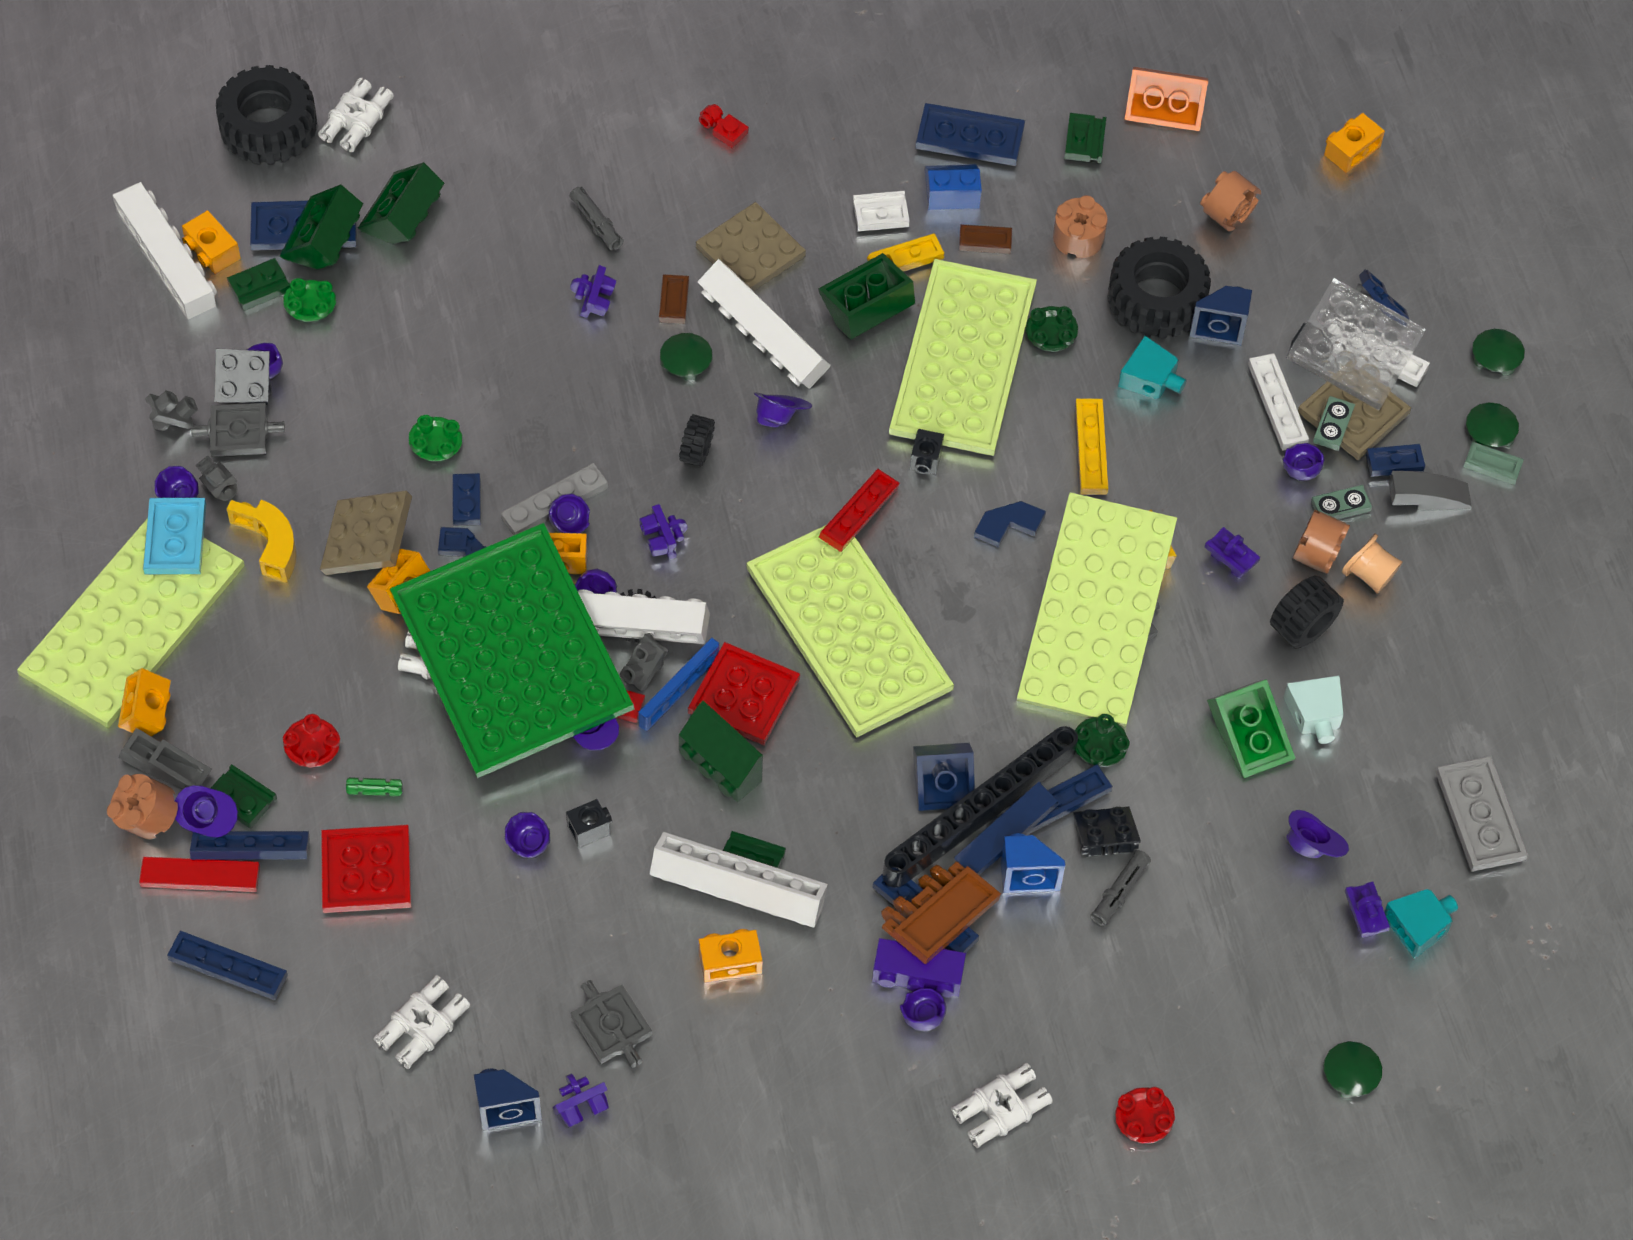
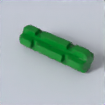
(374, 786)

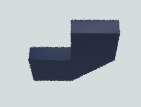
(1378, 292)
(1015, 515)
(457, 542)

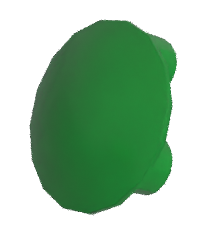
(309, 299)
(435, 438)

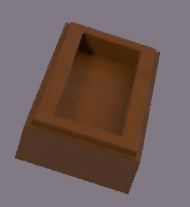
(985, 239)
(674, 299)

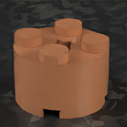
(1230, 199)
(1080, 227)
(1321, 541)
(142, 806)

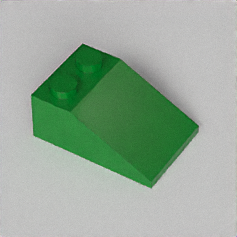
(1252, 728)

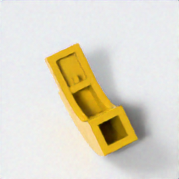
(280, 552)

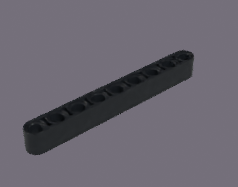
(975, 816)

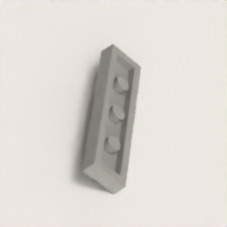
(535, 509)

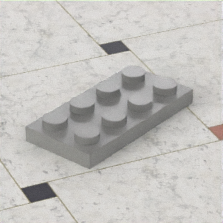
(1481, 814)

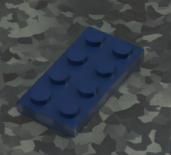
(970, 134)
(275, 221)

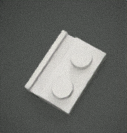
(881, 211)

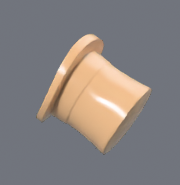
(1373, 565)

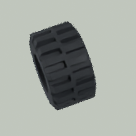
(1306, 611)

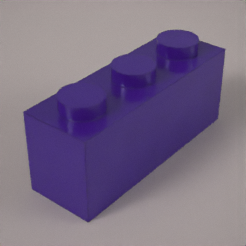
(900, 968)

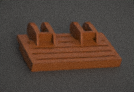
(943, 910)

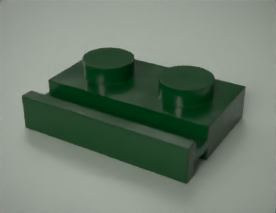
(1085, 137)
(258, 284)
(249, 795)
(755, 849)

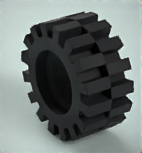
(697, 440)

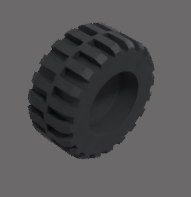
(263, 89)
(1160, 260)

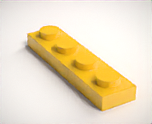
(1091, 447)

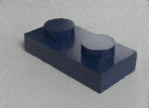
(1395, 458)
(466, 499)

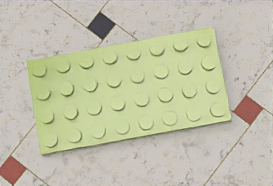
(963, 356)
(1097, 609)
(123, 626)
(850, 630)

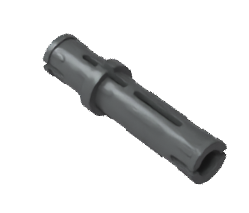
(601, 225)
(1114, 897)

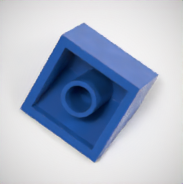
(953, 187)
(1030, 865)

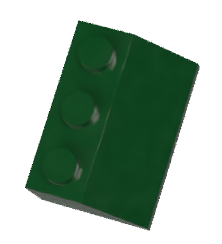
(402, 204)
(323, 228)
(868, 295)
(721, 752)

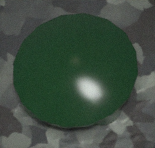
(1052, 328)
(1498, 351)
(686, 355)
(1492, 425)
(1101, 741)
(1352, 1069)

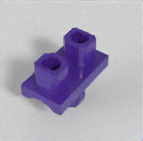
(591, 289)
(667, 531)
(1232, 552)
(1367, 909)
(594, 1096)

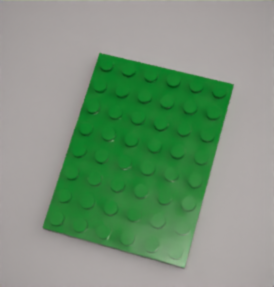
(511, 650)

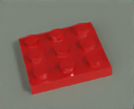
(746, 691)
(366, 869)

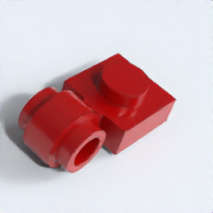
(727, 130)

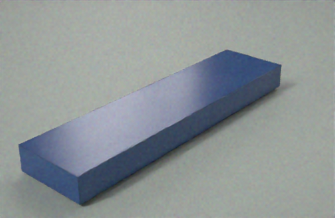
(678, 685)

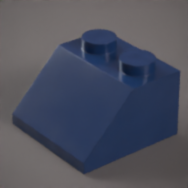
(1222, 315)
(943, 774)
(505, 1100)

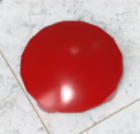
(311, 741)
(1145, 1115)

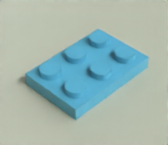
(174, 536)

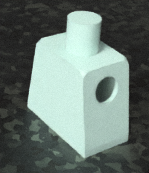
(1316, 706)

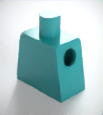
(1151, 371)
(1420, 919)

